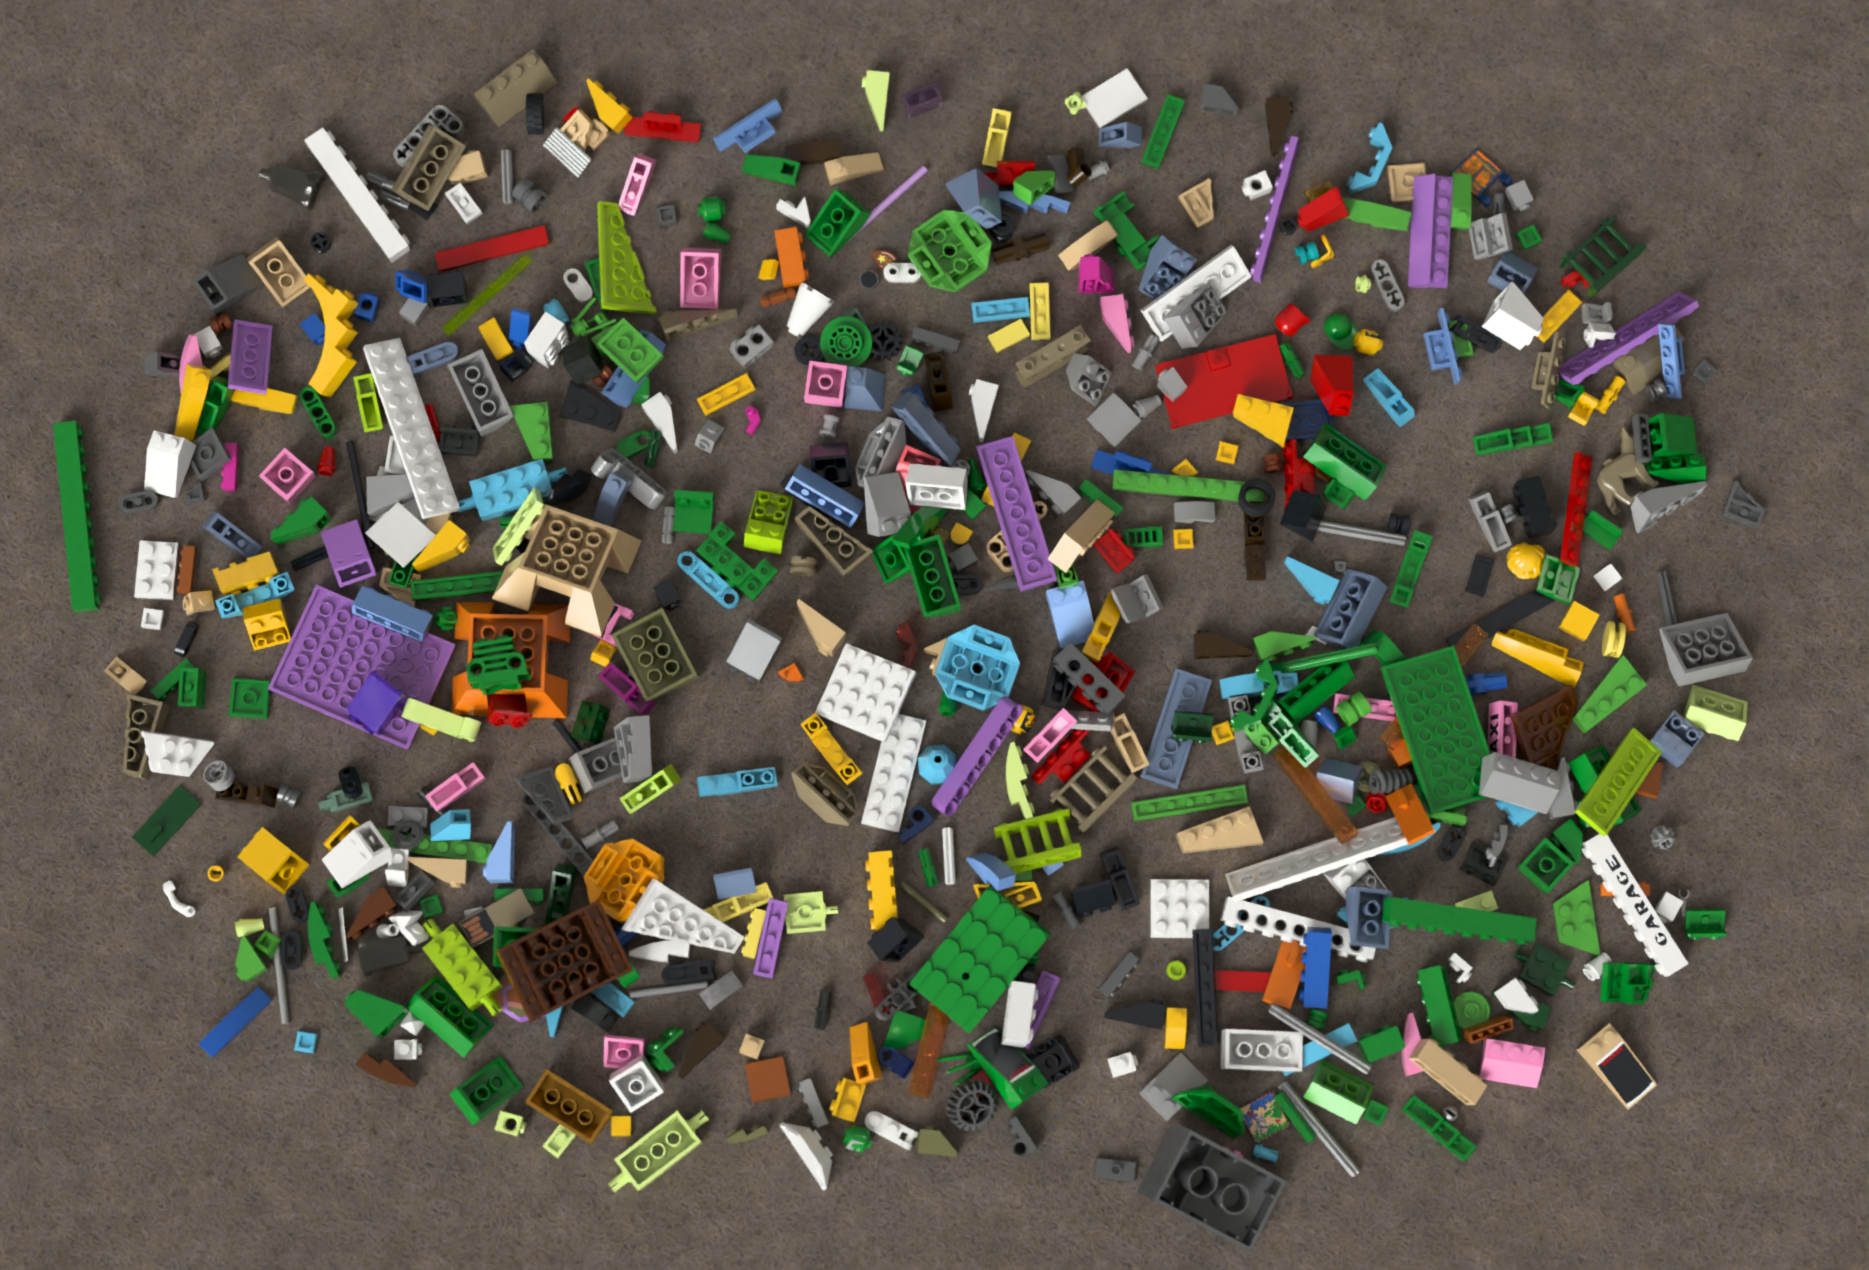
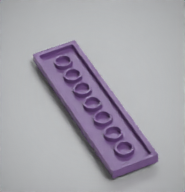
(1626, 337)
(1016, 513)

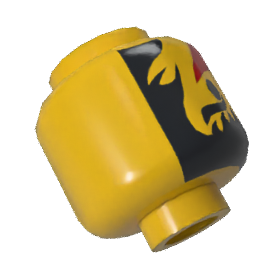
(1368, 342)
(1025, 721)

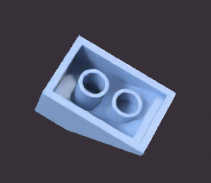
(1070, 613)
(501, 859)

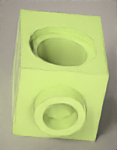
(503, 1118)

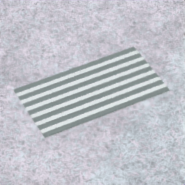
(567, 152)

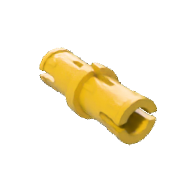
(1610, 394)

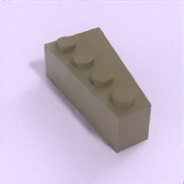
(837, 546)
(141, 716)

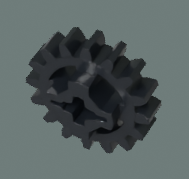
(890, 340)

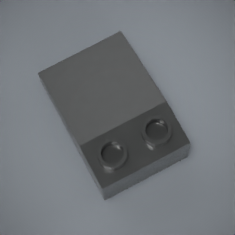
(1211, 1186)

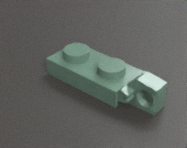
(338, 802)

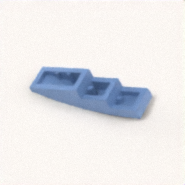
(1042, 204)

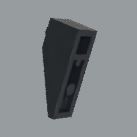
(1144, 1014)

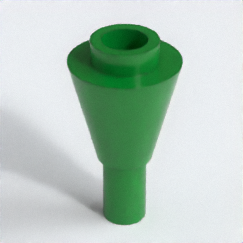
(976, 481)

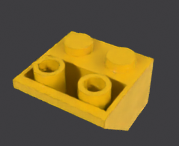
(266, 624)

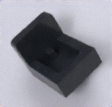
(516, 365)

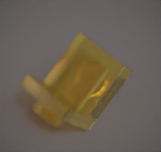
(1315, 192)

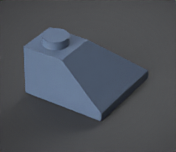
(864, 389)

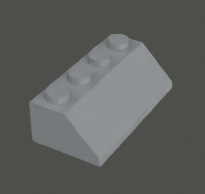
(481, 392)
(1519, 782)

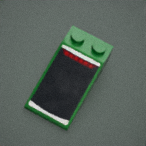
(1007, 1068)

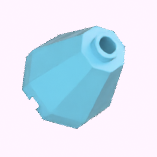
(936, 772)

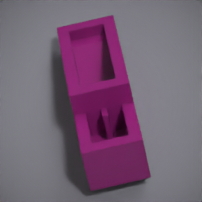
(625, 689)

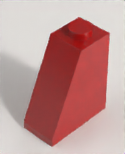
(1322, 211)

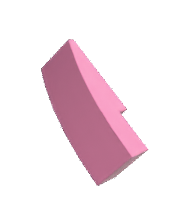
(190, 355)
(1049, 735)
(455, 787)
(1410, 1038)

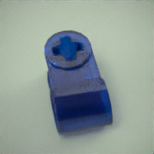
(898, 1064)

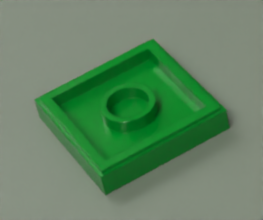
(249, 698)

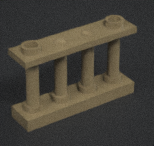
(1051, 357)
(1097, 807)

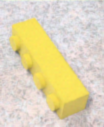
(753, 937)

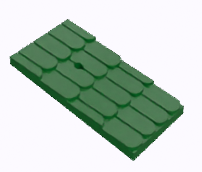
(990, 945)

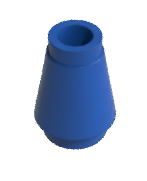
(1327, 719)

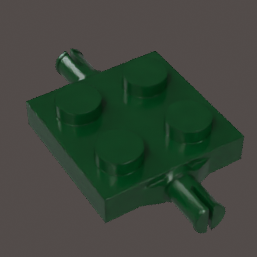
(1544, 969)

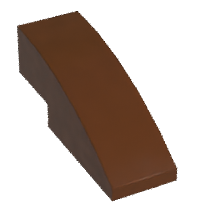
(385, 1071)

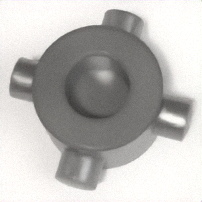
(1339, 567)

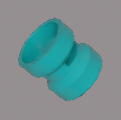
(1307, 252)

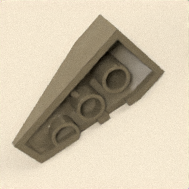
(683, 323)
(1641, 363)

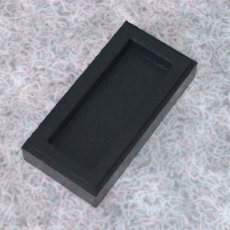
(1479, 575)

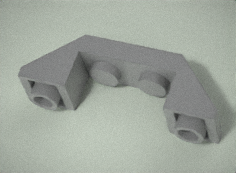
(1247, 750)

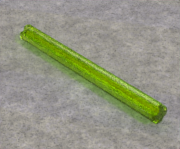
(486, 295)

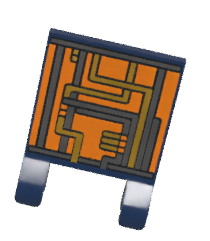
(1483, 175)

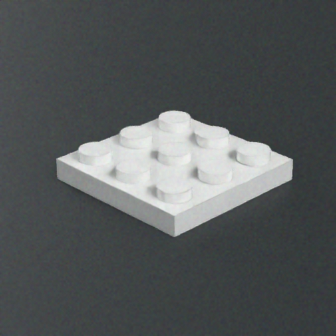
(1178, 907)

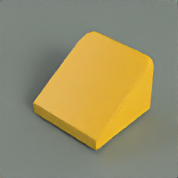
(603, 653)

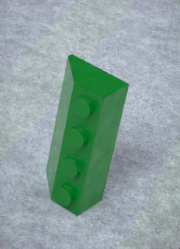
(1345, 461)
(932, 577)
(1586, 770)
(449, 1016)

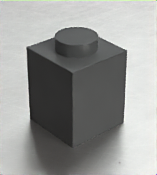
(962, 559)

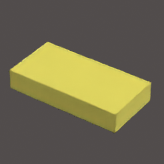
(1008, 336)

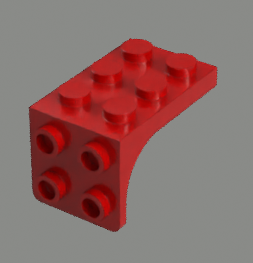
(508, 710)

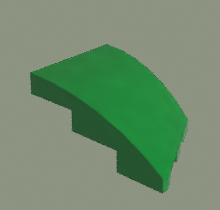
(1621, 984)

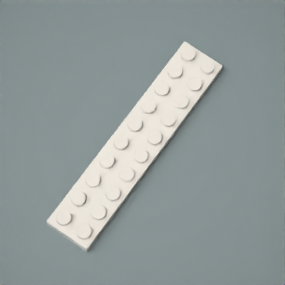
(411, 428)
(1314, 860)

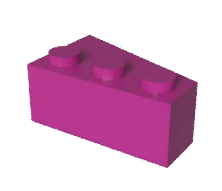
(1095, 275)

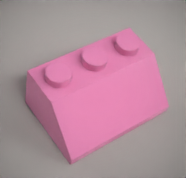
(1511, 1063)

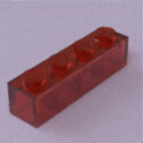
(874, 991)

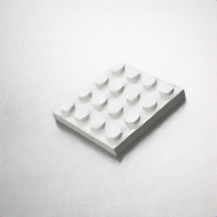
(865, 693)

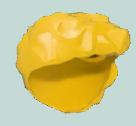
(1525, 560)

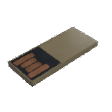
(502, 913)

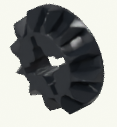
(800, 349)

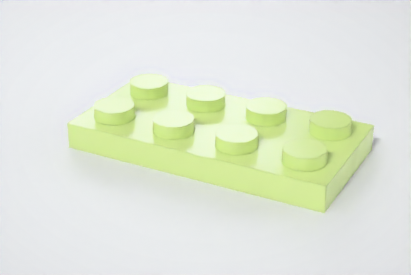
(518, 525)

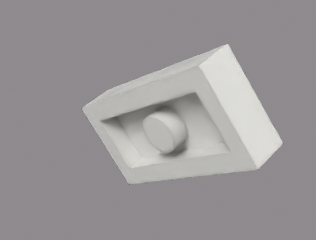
(463, 203)

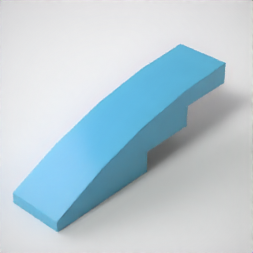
(1313, 1052)

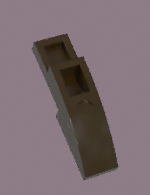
(1254, 547)

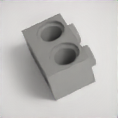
(755, 350)

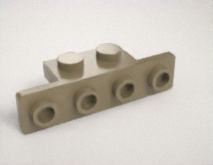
(1547, 370)

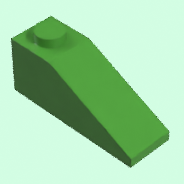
(1461, 202)

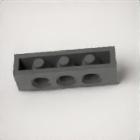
(1072, 654)

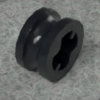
(1292, 223)

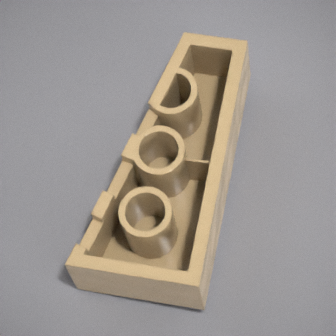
(1081, 535)

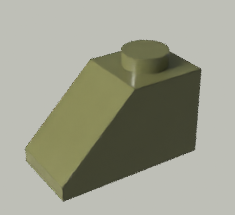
(934, 1143)

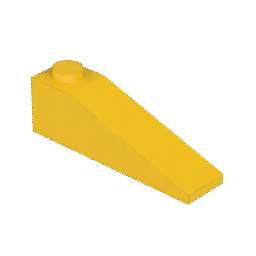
(192, 400)

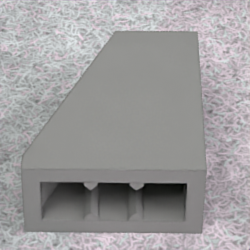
(386, 491)

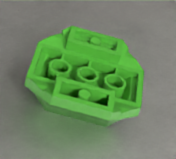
(955, 232)

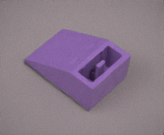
(348, 553)

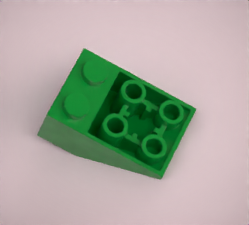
(305, 521)

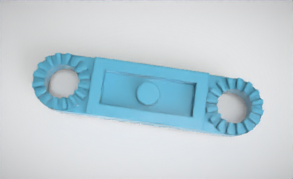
(708, 579)

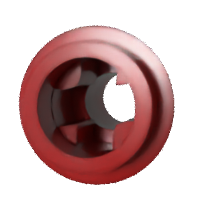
(326, 464)

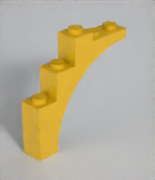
(335, 359)

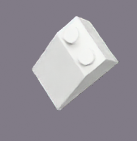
(167, 463)

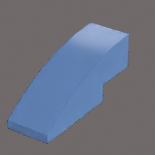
(992, 870)

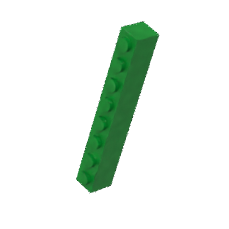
(1459, 920)

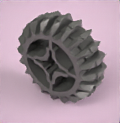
(977, 1108)

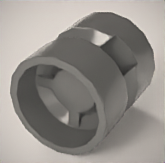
(527, 193)

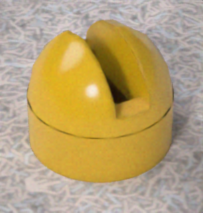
(216, 877)

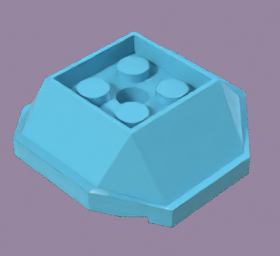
(994, 656)

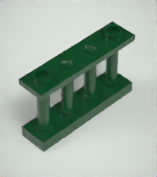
(1619, 261)

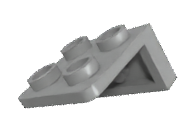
(1137, 599)

